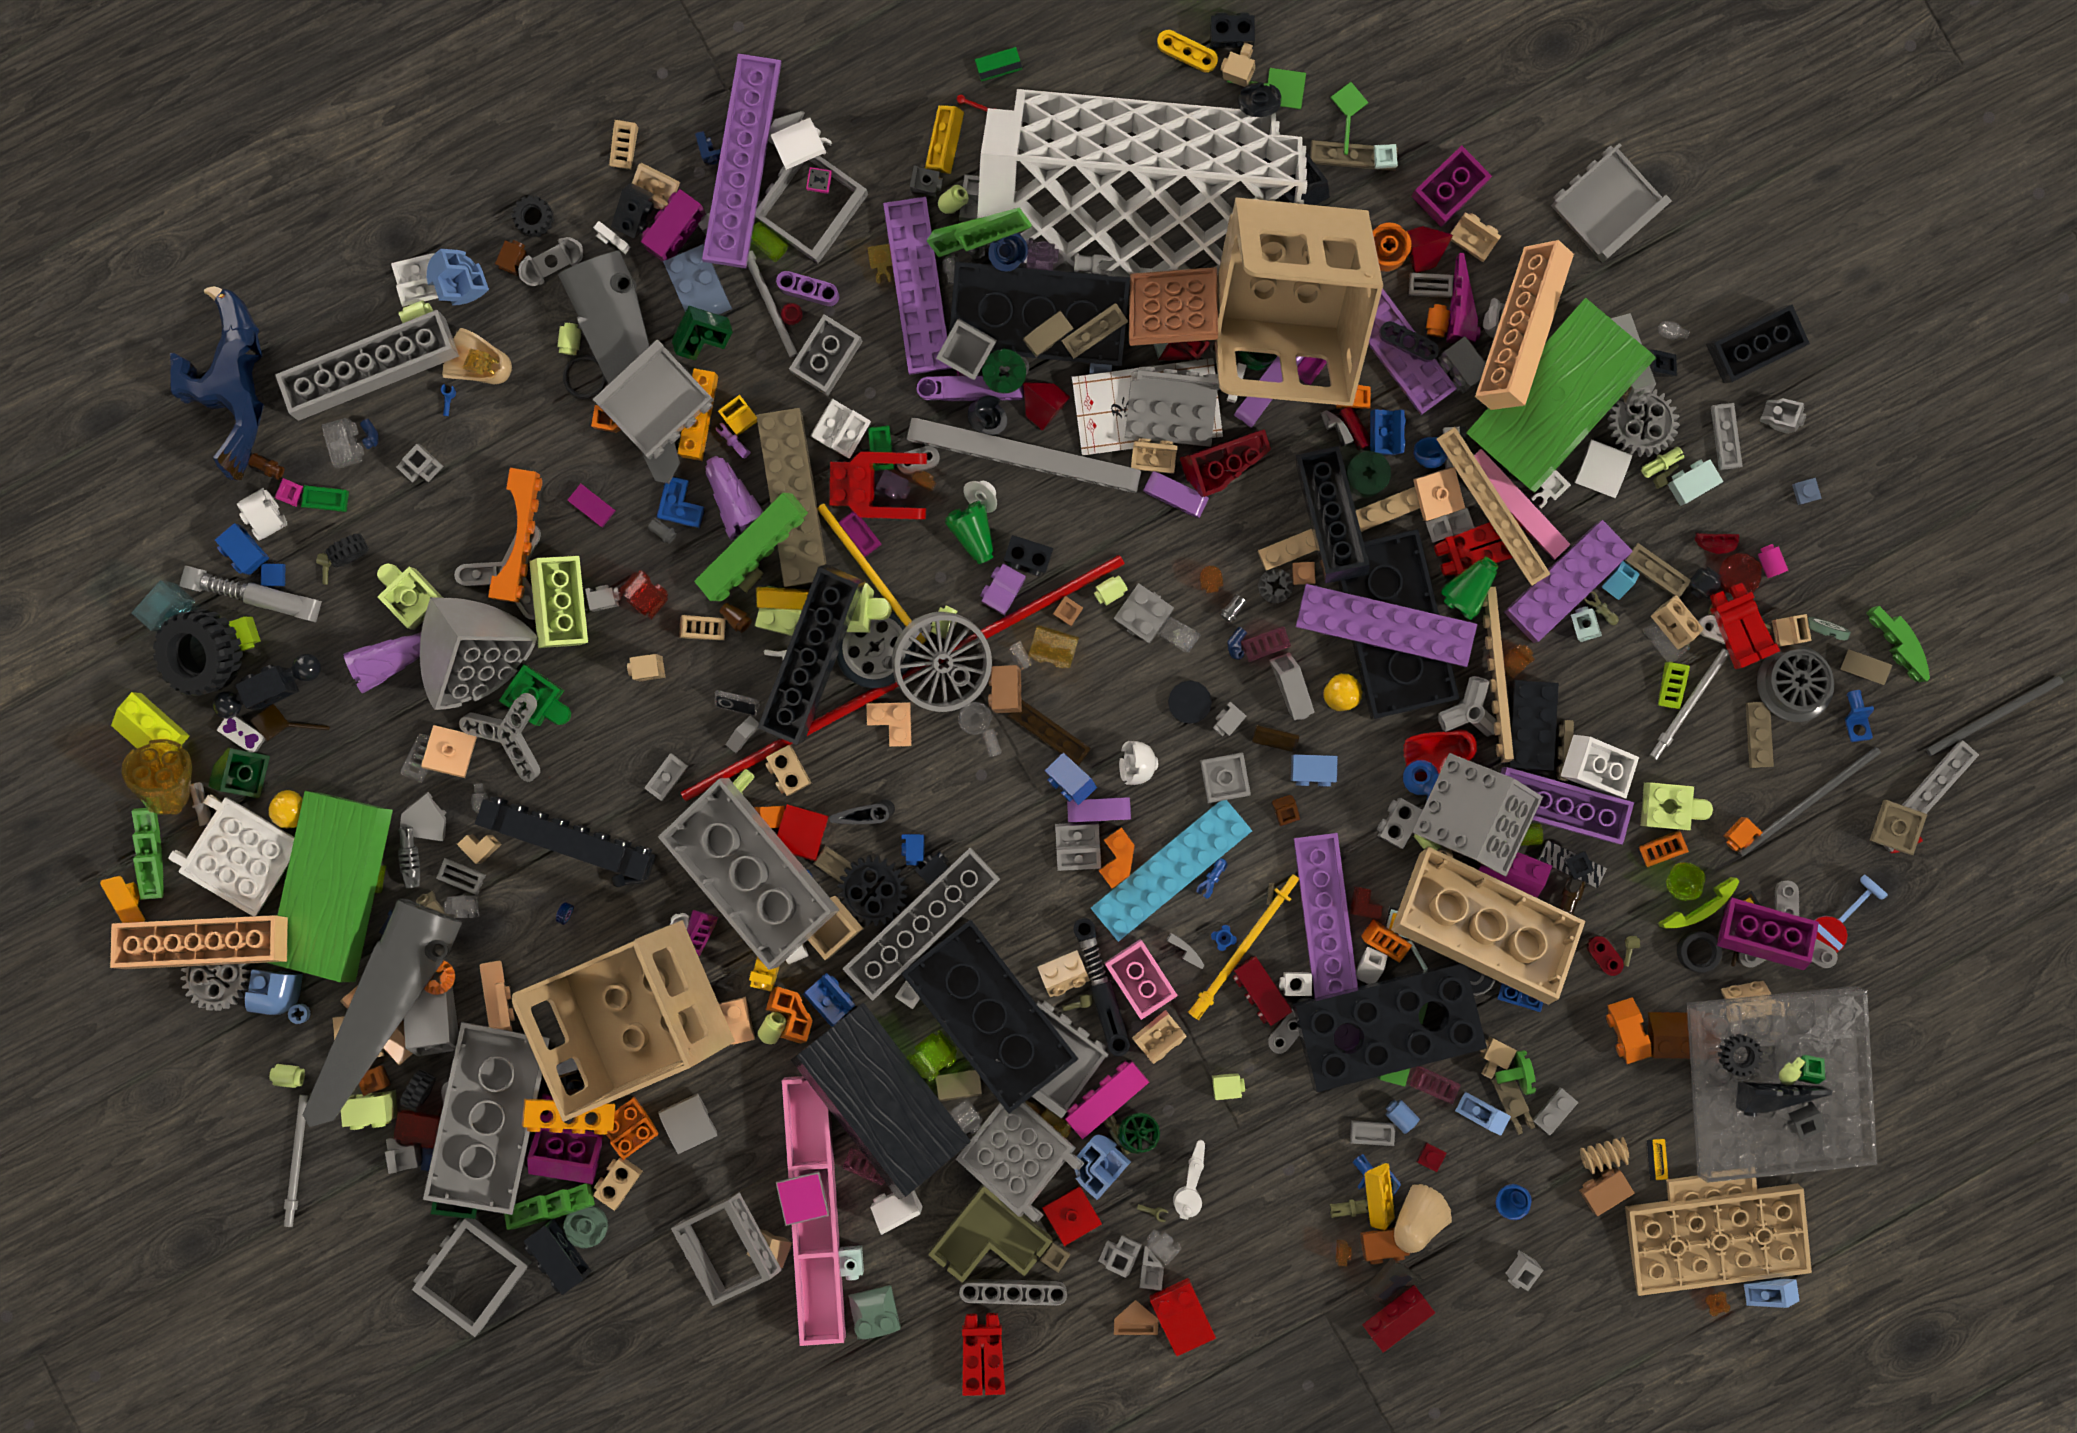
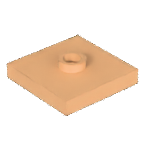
(1439, 493)
(448, 751)

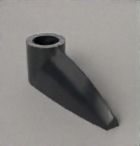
(865, 814)

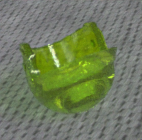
(1685, 881)

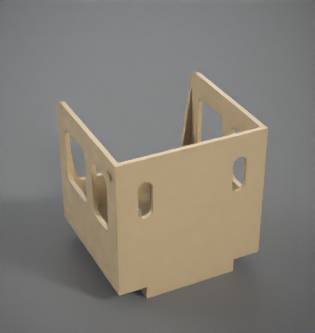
(1297, 287)
(626, 1019)

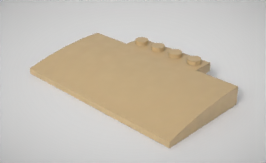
(1717, 1235)

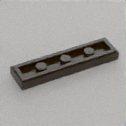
(1050, 733)

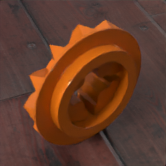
(447, 980)

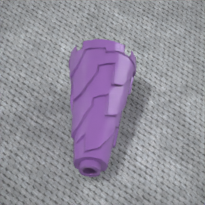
(733, 499)
(378, 662)

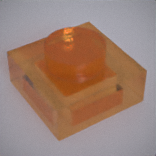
(924, 479)
(1343, 1253)

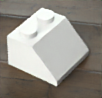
(892, 1212)

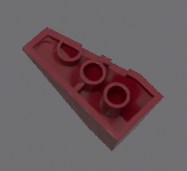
(1220, 464)

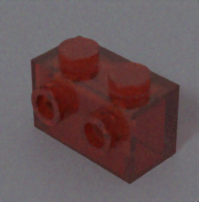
(417, 1128)

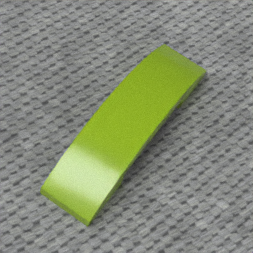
(1723, 892)

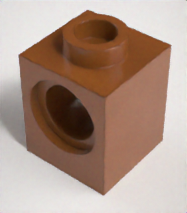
(374, 1080)

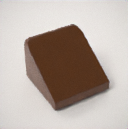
(1286, 810)

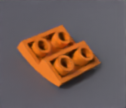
(631, 1128)

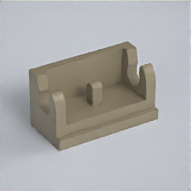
(958, 1085)

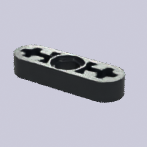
(1406, 332)

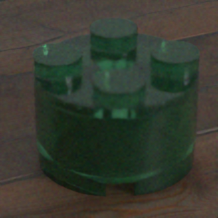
(1375, 464)

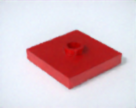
(1072, 1215)

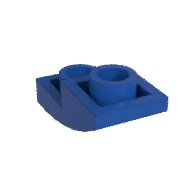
(1518, 998)

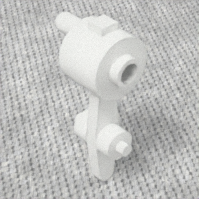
(1187, 1199)

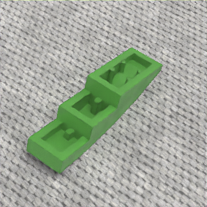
(148, 854)
(550, 1206)

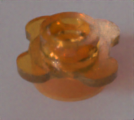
(1711, 1301)

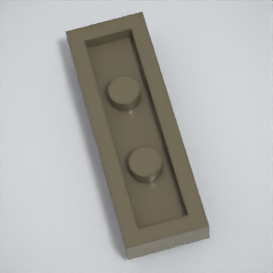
(1094, 330)
(1657, 570)
(1759, 735)

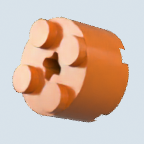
(1397, 240)

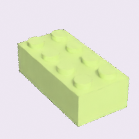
(558, 601)

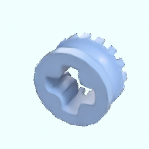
(304, 1018)

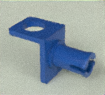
(1858, 716)
(1363, 1166)

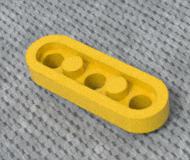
(1182, 43)

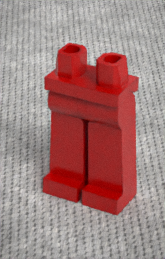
(1460, 549)
(1742, 627)
(978, 1338)

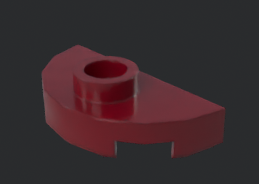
(1717, 542)

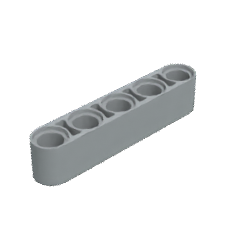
(1023, 1297)

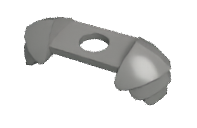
(534, 269)

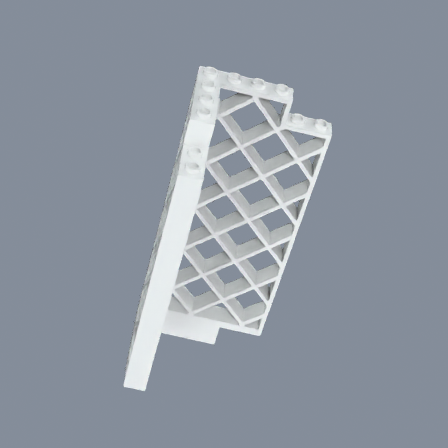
(1154, 170)

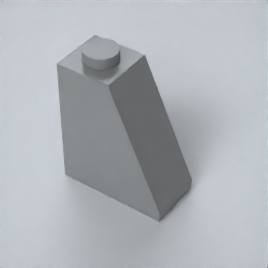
(1292, 686)

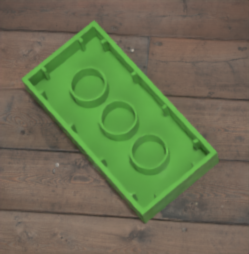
(1574, 386)
(332, 884)

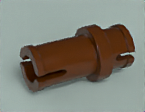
(269, 468)

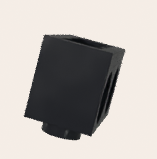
(1232, 37)
(1030, 550)

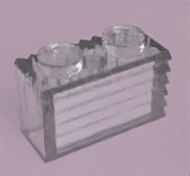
(342, 443)

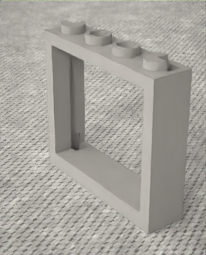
(775, 190)
(751, 1238)
(496, 1243)

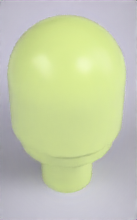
(1791, 1072)

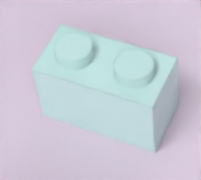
(1694, 482)

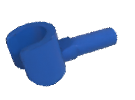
(448, 396)

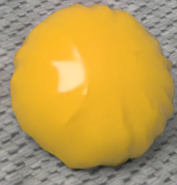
(1343, 692)
(285, 809)

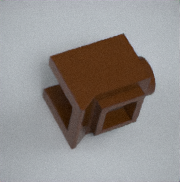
(511, 257)

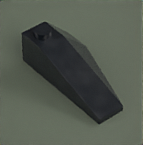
(1769, 1097)

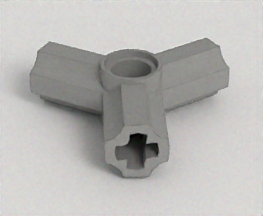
(1460, 714)

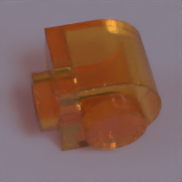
(1211, 579)

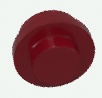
(791, 314)

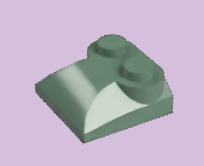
(874, 1312)

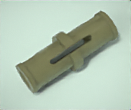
(1349, 1208)

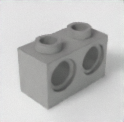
(1404, 826)

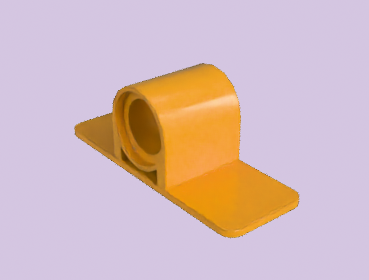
(123, 899)

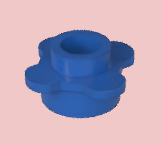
(1224, 931)

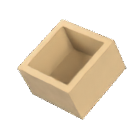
(835, 932)

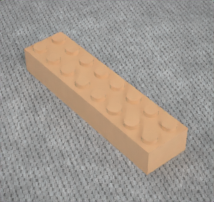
(1524, 325)
(199, 942)

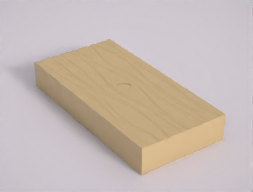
(1488, 925)

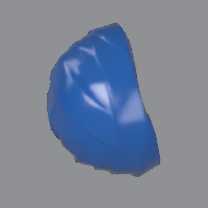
(1429, 453)
(1513, 1202)

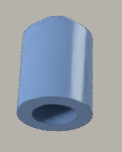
(1401, 1115)

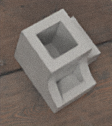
(419, 463)
(402, 1156)
(1121, 1256)

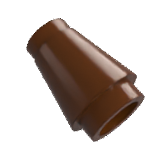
(736, 618)

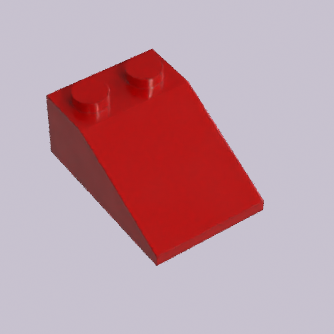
(1182, 1317)

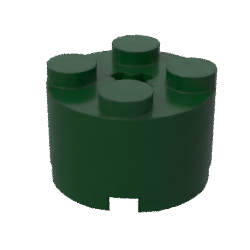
(991, 371)

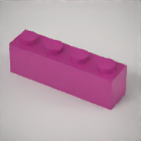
(1106, 1099)

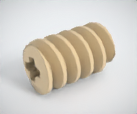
(1605, 1155)

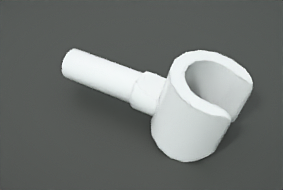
(775, 653)

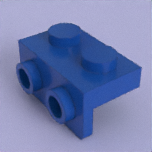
(1387, 431)
(829, 999)

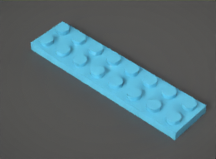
(1171, 869)

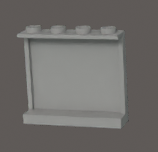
(1608, 203)
(654, 400)
(1066, 1086)

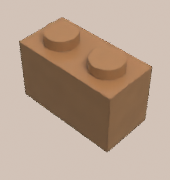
(1005, 689)
(1606, 1191)

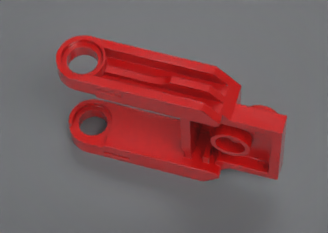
(854, 484)

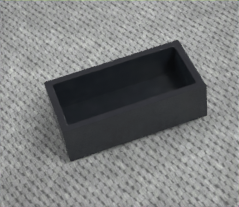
(1533, 724)

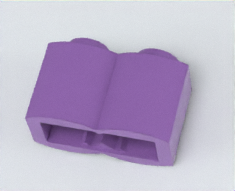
(1003, 588)

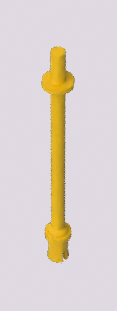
(1207, 997)

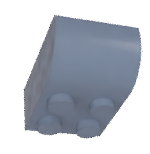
(697, 282)

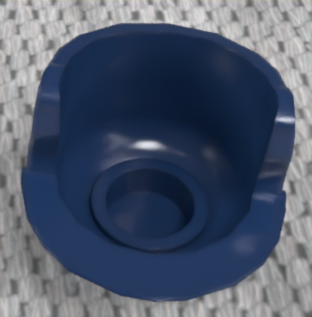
(1008, 252)

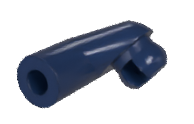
(371, 432)
(1234, 644)

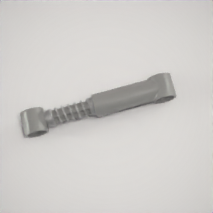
(252, 594)

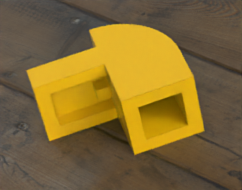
(762, 977)

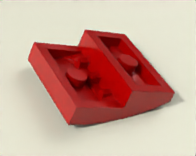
(802, 831)

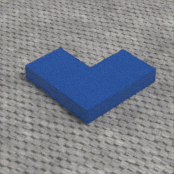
(673, 507)

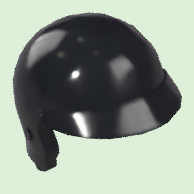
(987, 416)

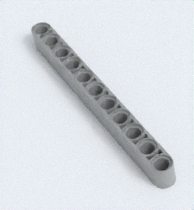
(1023, 455)

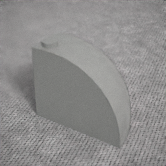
(469, 650)

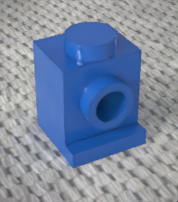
(913, 848)

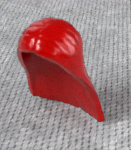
(1436, 747)

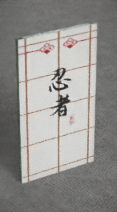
(1103, 406)

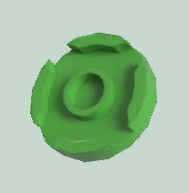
(1522, 1072)

